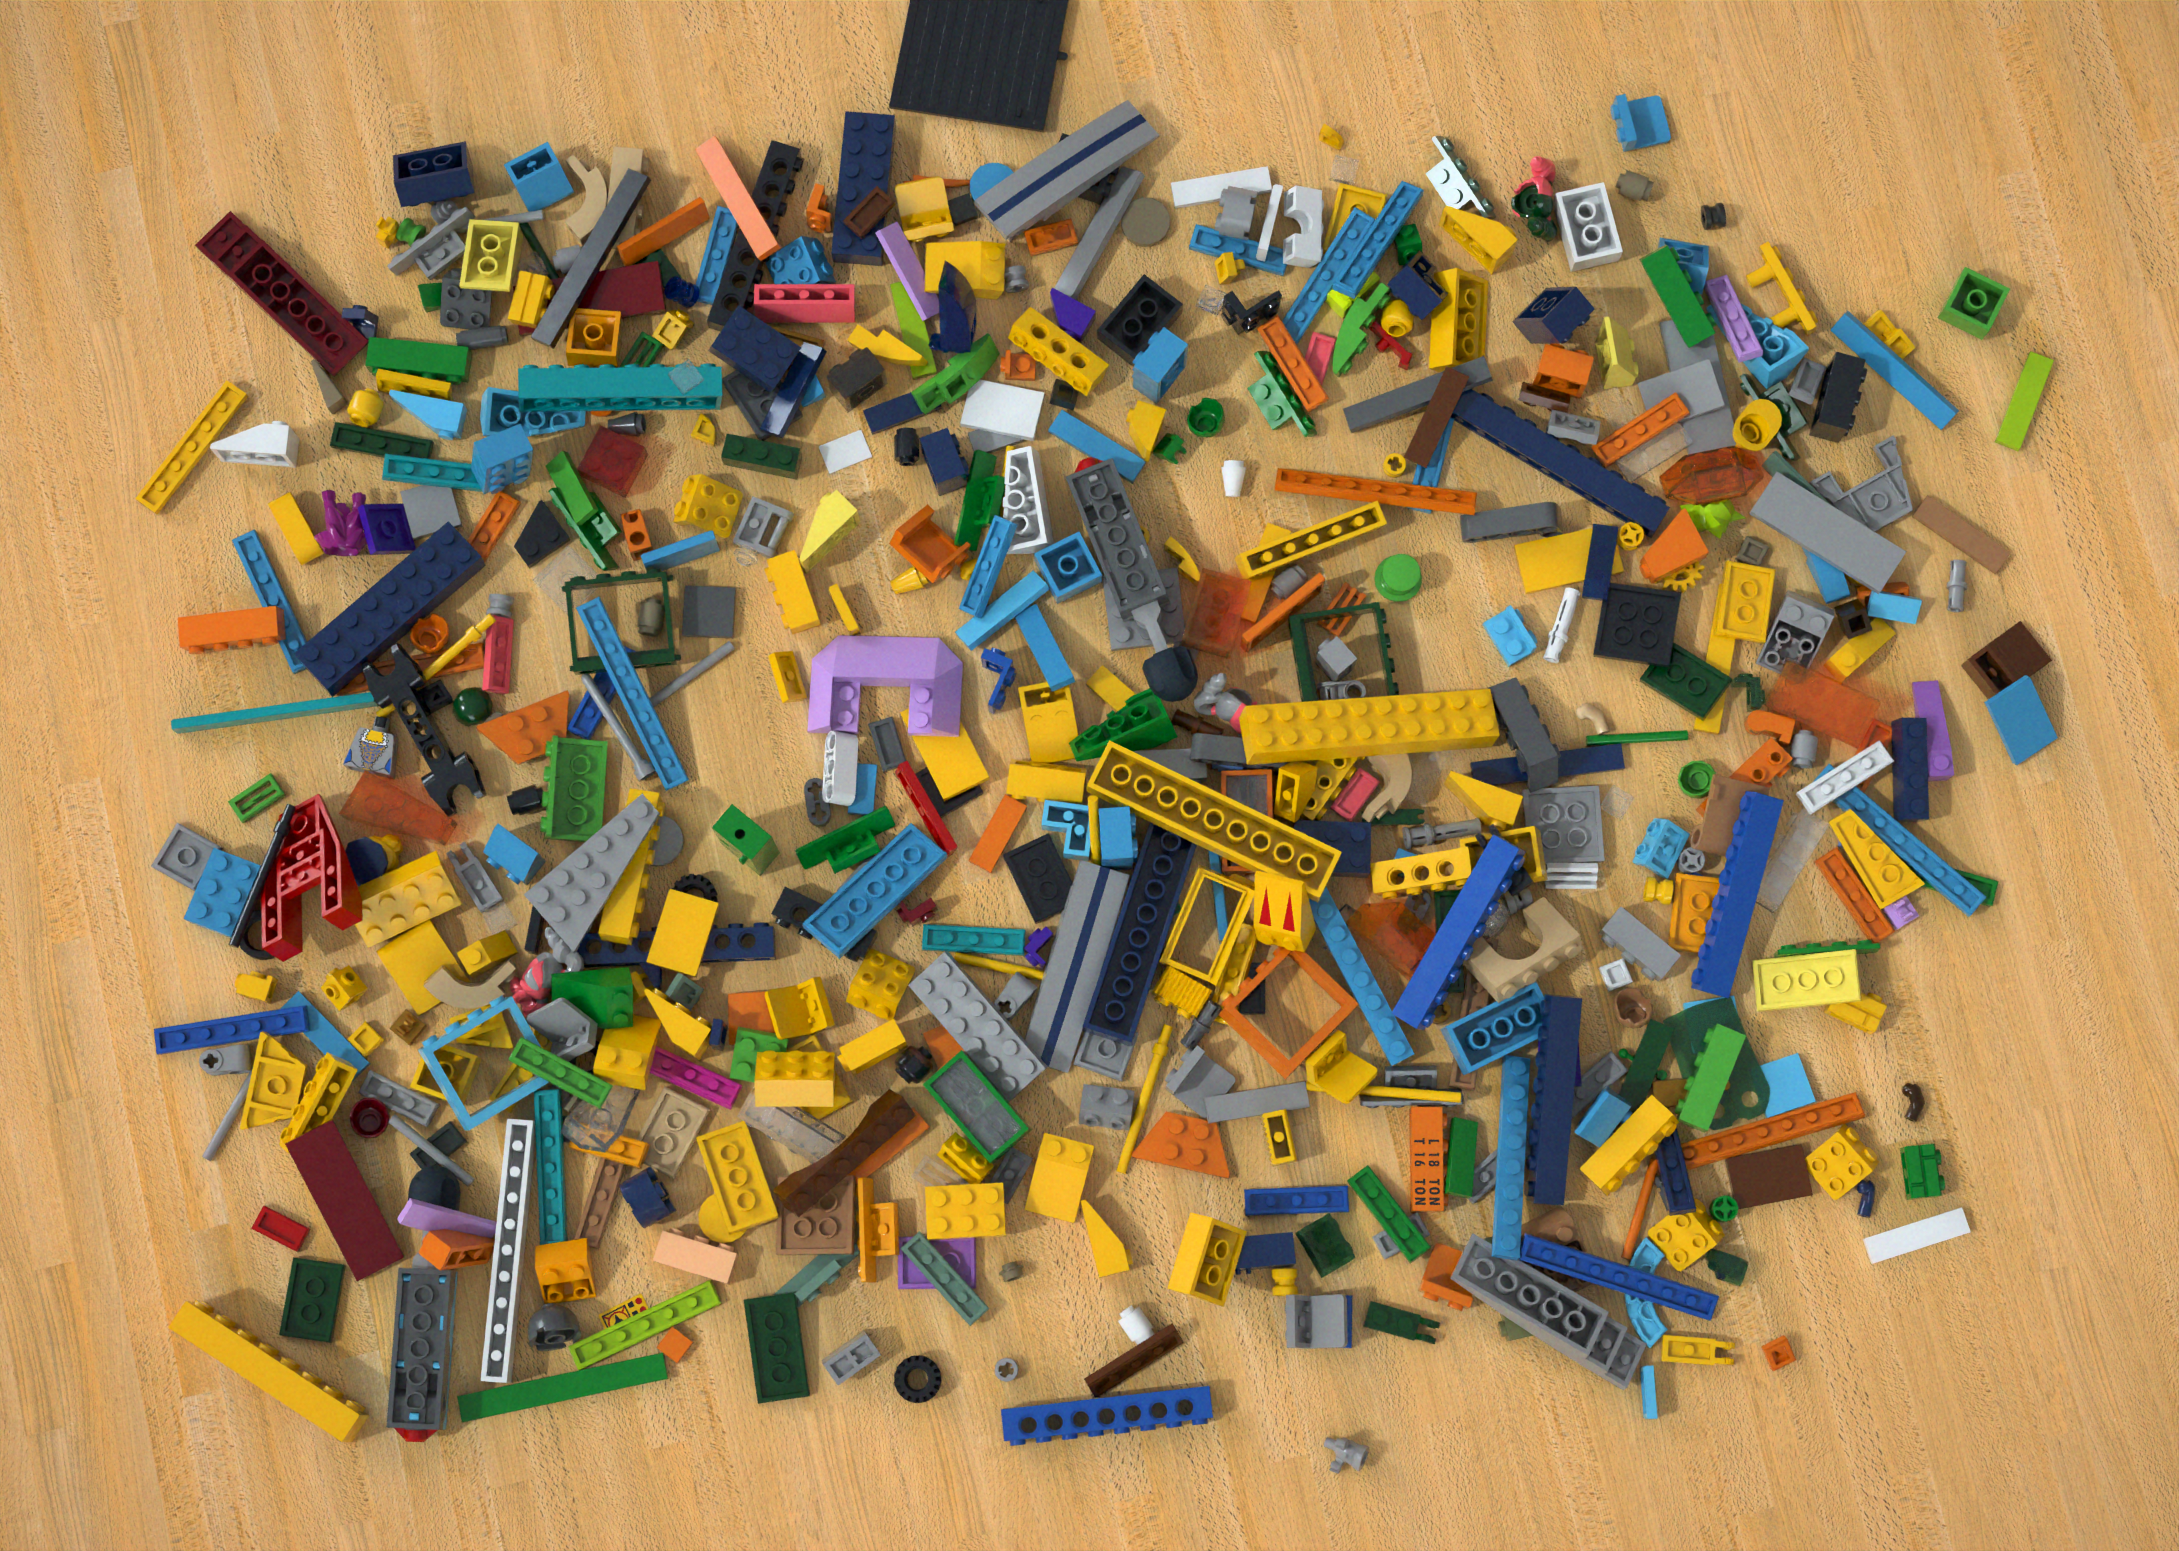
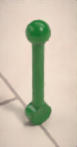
(1623, 1053)

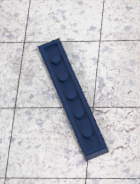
(1571, 763)

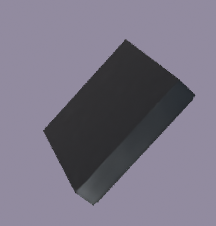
(948, 806)

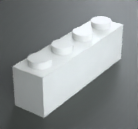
(1026, 502)

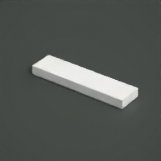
(1209, 188)
(1844, 777)
(1916, 1235)

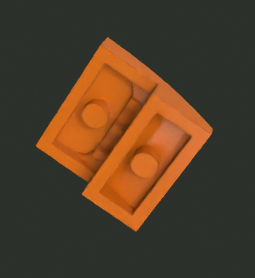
(748, 1011)

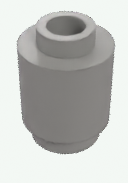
(565, 258)
(1288, 582)
(1804, 749)

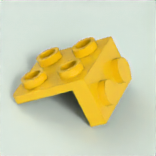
(924, 208)
(708, 505)
(880, 984)
(799, 1009)
(1338, 1070)
(1841, 1162)
(1686, 1236)

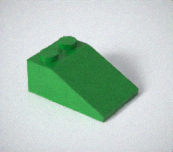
(600, 994)

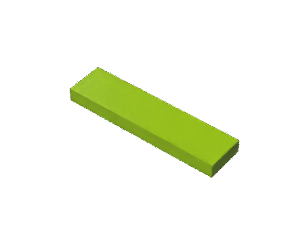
(913, 330)
(2024, 401)

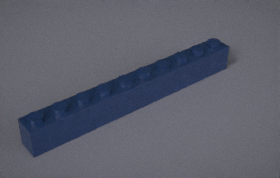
(1559, 462)

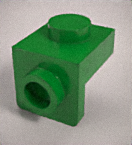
(1407, 243)

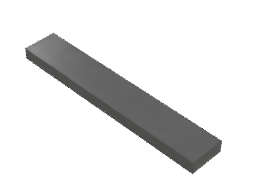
(1410, 396)

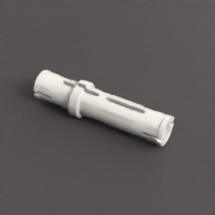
(1558, 635)

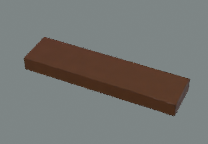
(1436, 416)
(1133, 1360)

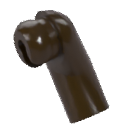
(1916, 1099)

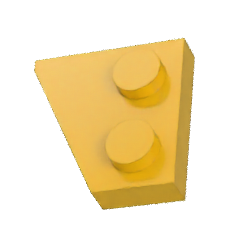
(490, 1033)

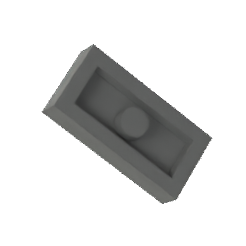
(1012, 1171)

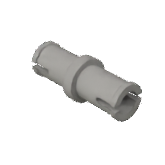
(1956, 586)

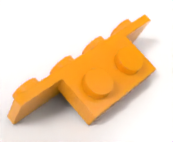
(876, 1229)

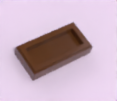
(869, 212)

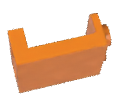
(928, 546)

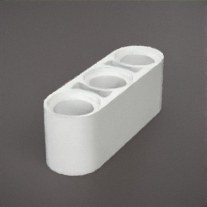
(840, 768)

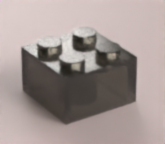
(856, 379)

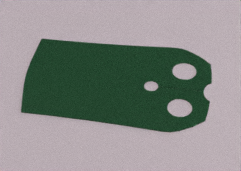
(1746, 1075)

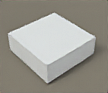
(1615, 975)

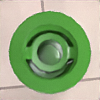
(1398, 578)

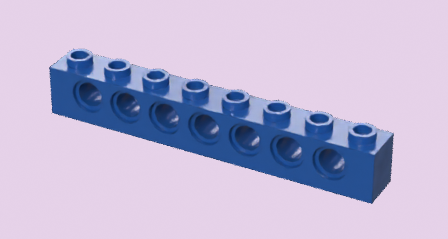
(1198, 1396)

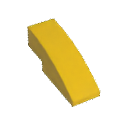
(886, 347)

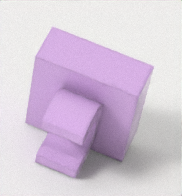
(1900, 912)

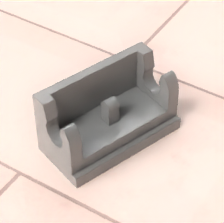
(850, 1357)

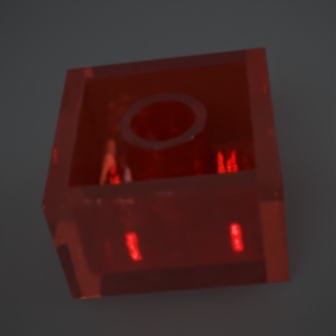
(612, 461)

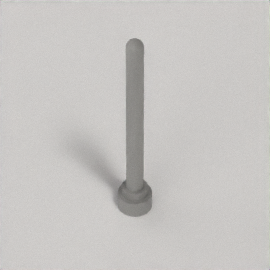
(642, 767)

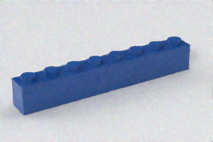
(1736, 894)
(1458, 932)

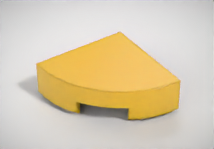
(1331, 137)
(704, 430)

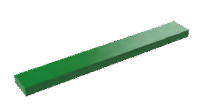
(562, 1387)

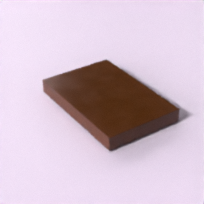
(1768, 1176)

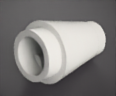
(1233, 477)

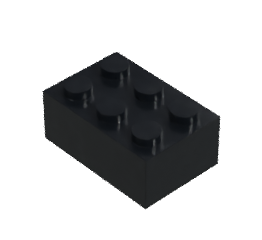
(1137, 318)
(1838, 397)

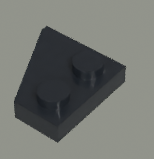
(540, 536)

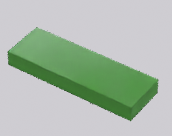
(571, 488)

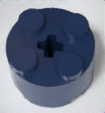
(647, 1197)

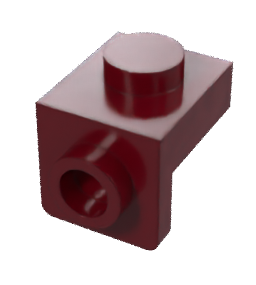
(923, 912)

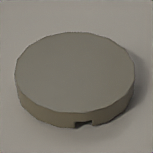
(1145, 222)

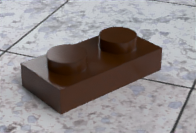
(1551, 399)

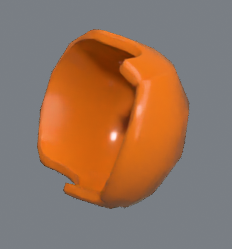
(430, 634)

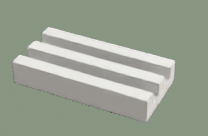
(1571, 879)

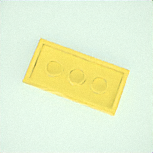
(1806, 980)

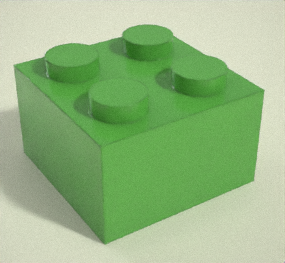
(1973, 303)

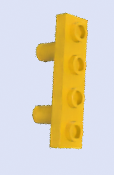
(1783, 278)

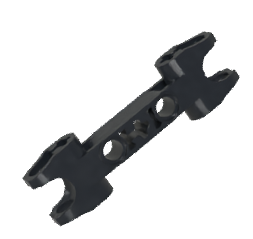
(401, 689)

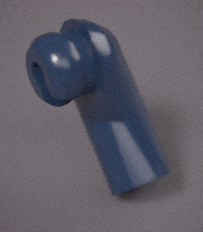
(1867, 1190)

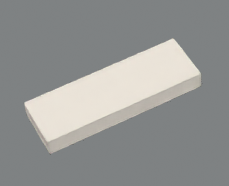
(1269, 222)

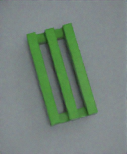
(263, 805)

